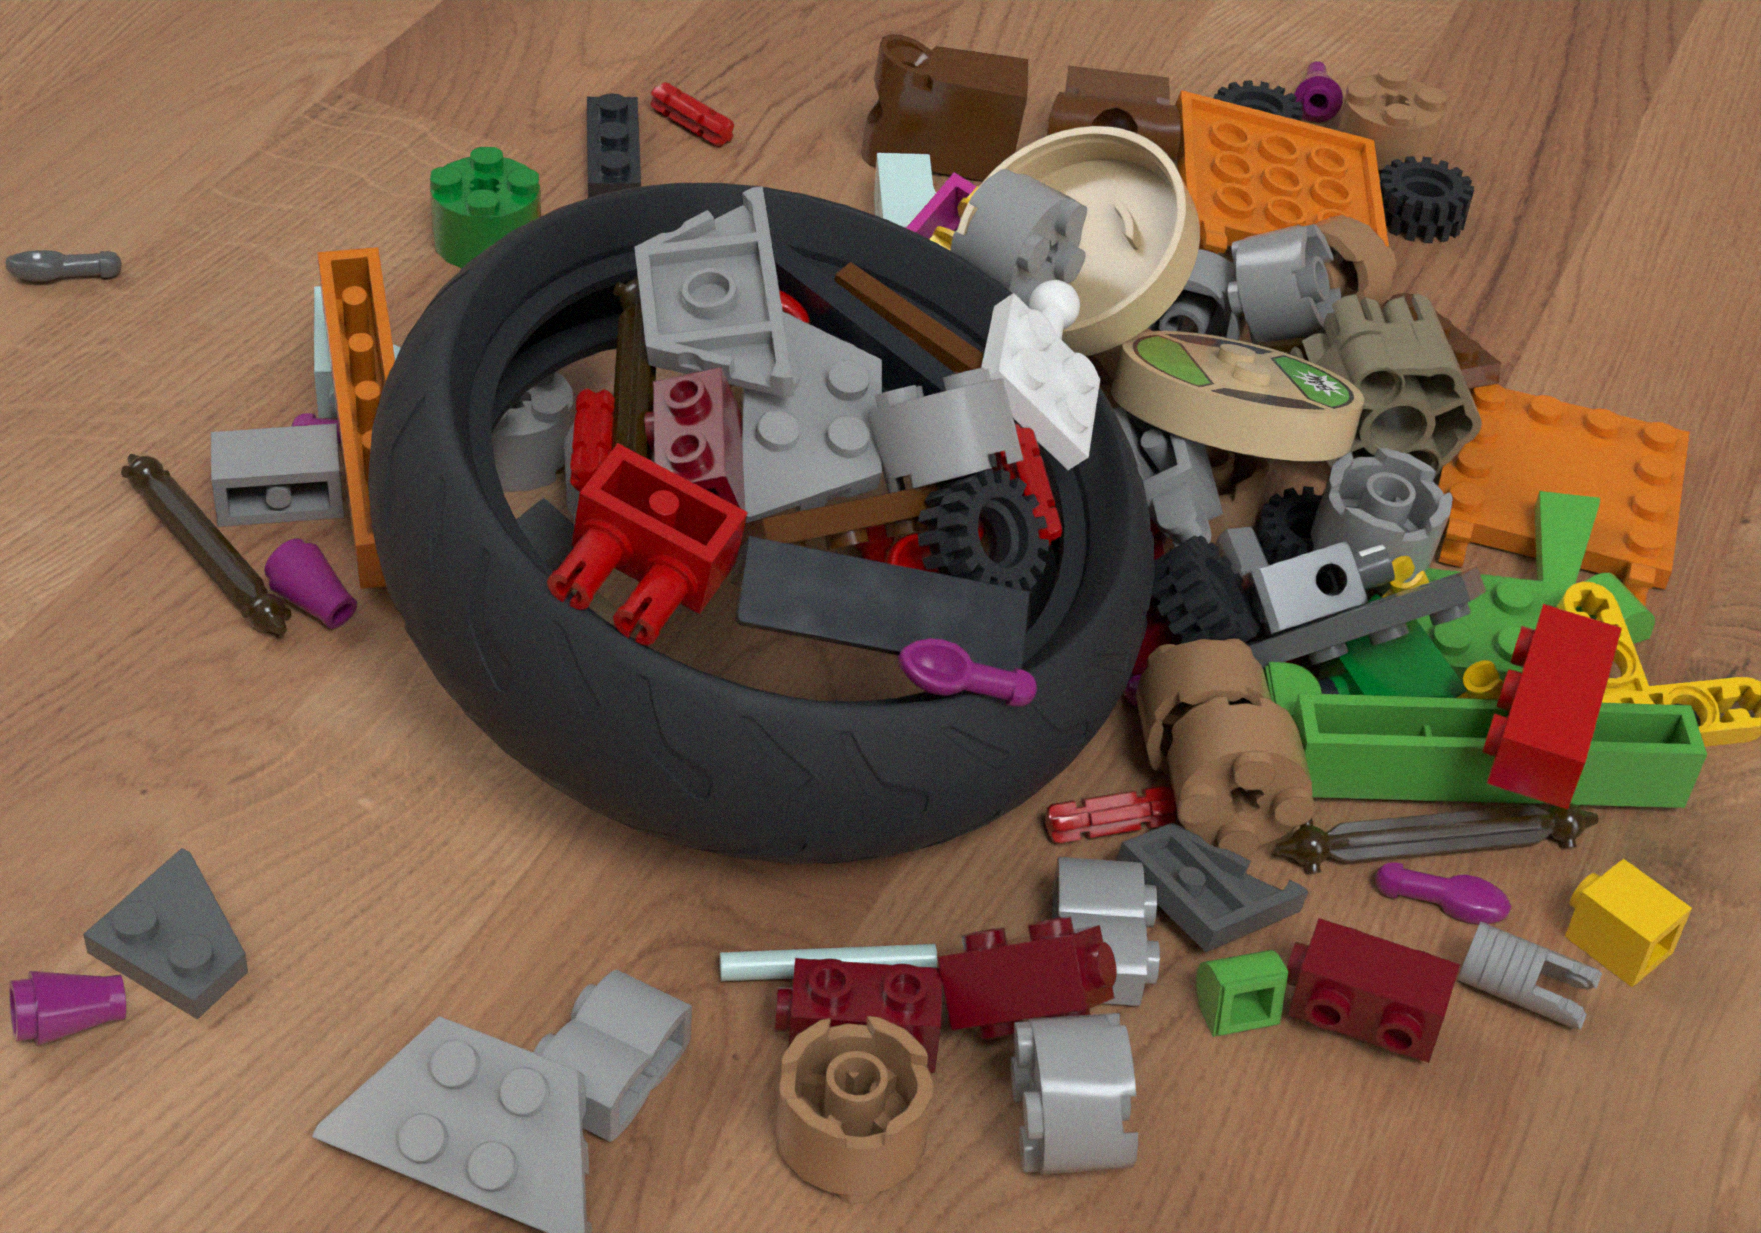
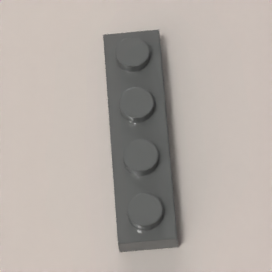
(1379, 619)

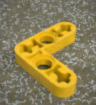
(1706, 697)

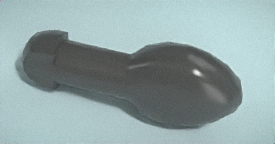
(51, 265)

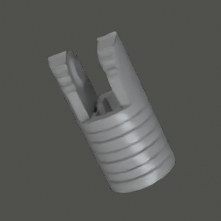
(1510, 968)

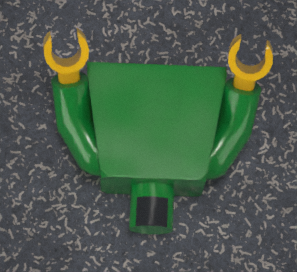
(1406, 664)

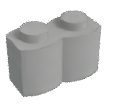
(1123, 906)
(623, 1043)

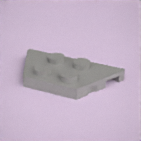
(717, 299)
(821, 439)
(476, 1125)

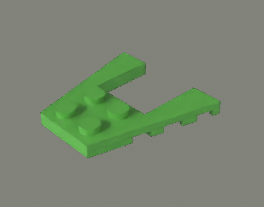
(1497, 615)

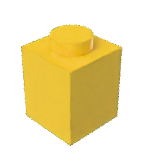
(1626, 921)

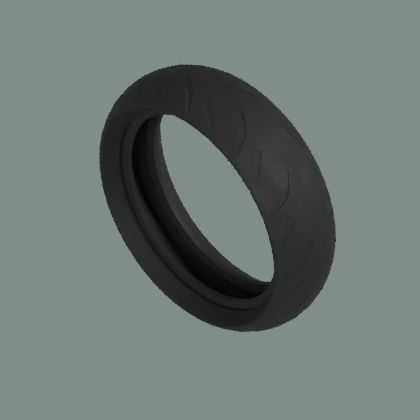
(644, 731)

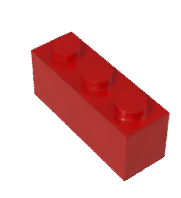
(1551, 705)

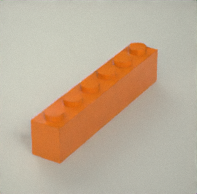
(360, 363)

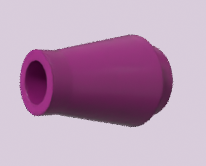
(307, 580)
(62, 1004)

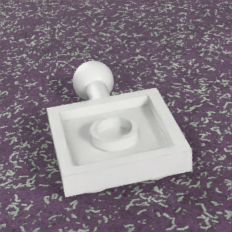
(1043, 377)

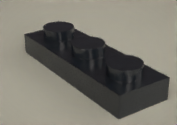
(612, 144)

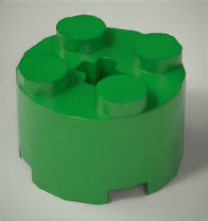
(480, 203)

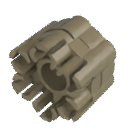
(1406, 374)

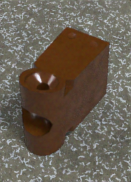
(1118, 101)
(947, 105)

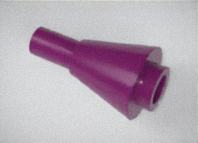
(1319, 94)

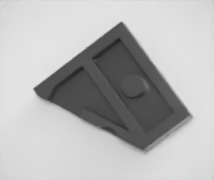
(1208, 886)
(172, 938)

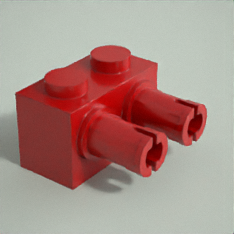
(655, 531)

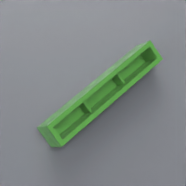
(1436, 745)

